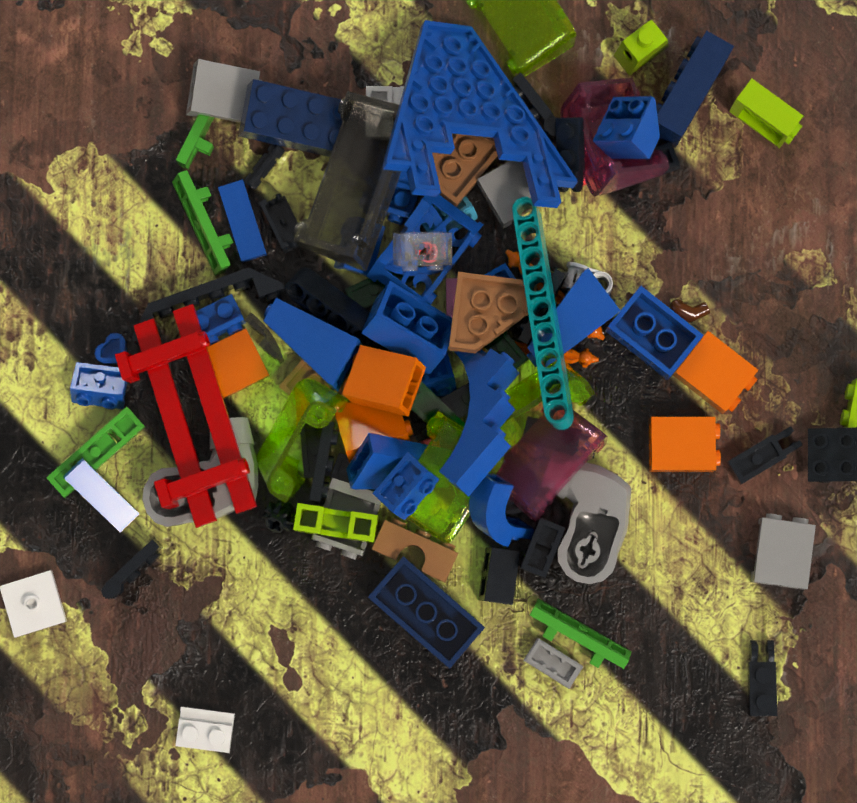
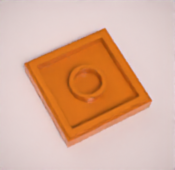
(236, 363)

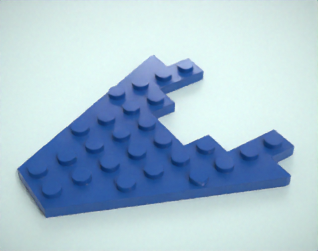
(463, 91)

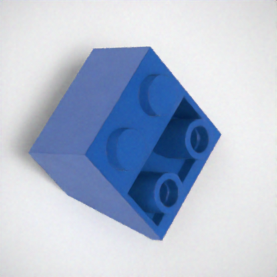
(629, 128)

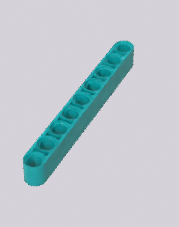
(549, 322)

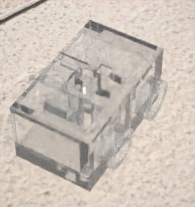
(407, 247)

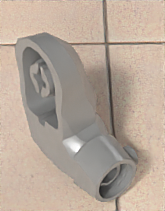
(219, 495)
(595, 523)

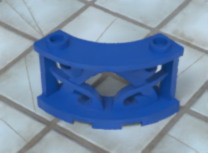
(427, 214)

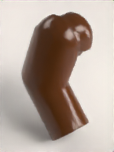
(687, 312)

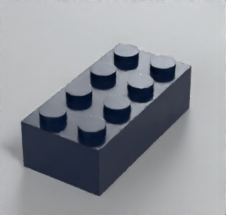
(692, 85)
(290, 118)
(426, 612)

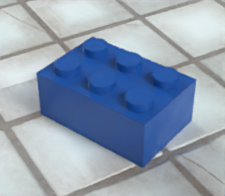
(409, 326)
(654, 332)

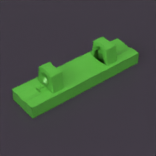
(196, 142)
(193, 205)
(99, 448)
(582, 634)

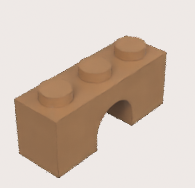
(394, 538)

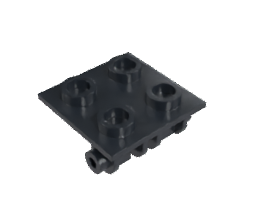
(832, 454)

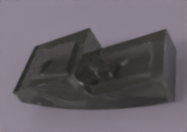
(268, 344)

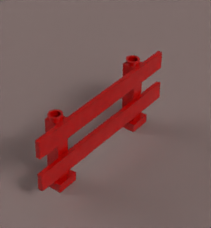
(193, 482)

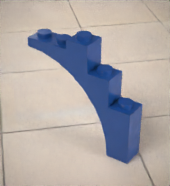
(482, 439)

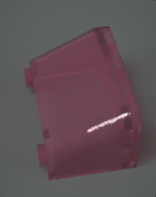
(601, 172)
(548, 460)

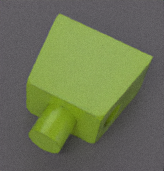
(642, 46)

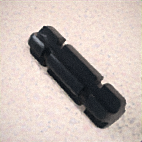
(264, 166)

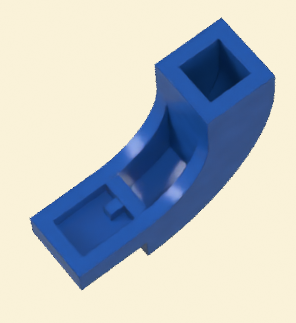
(488, 509)

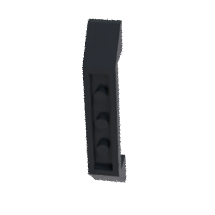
(267, 289)

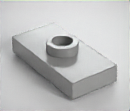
(553, 663)

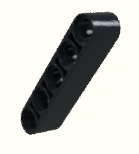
(329, 304)

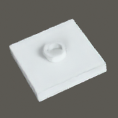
(33, 603)

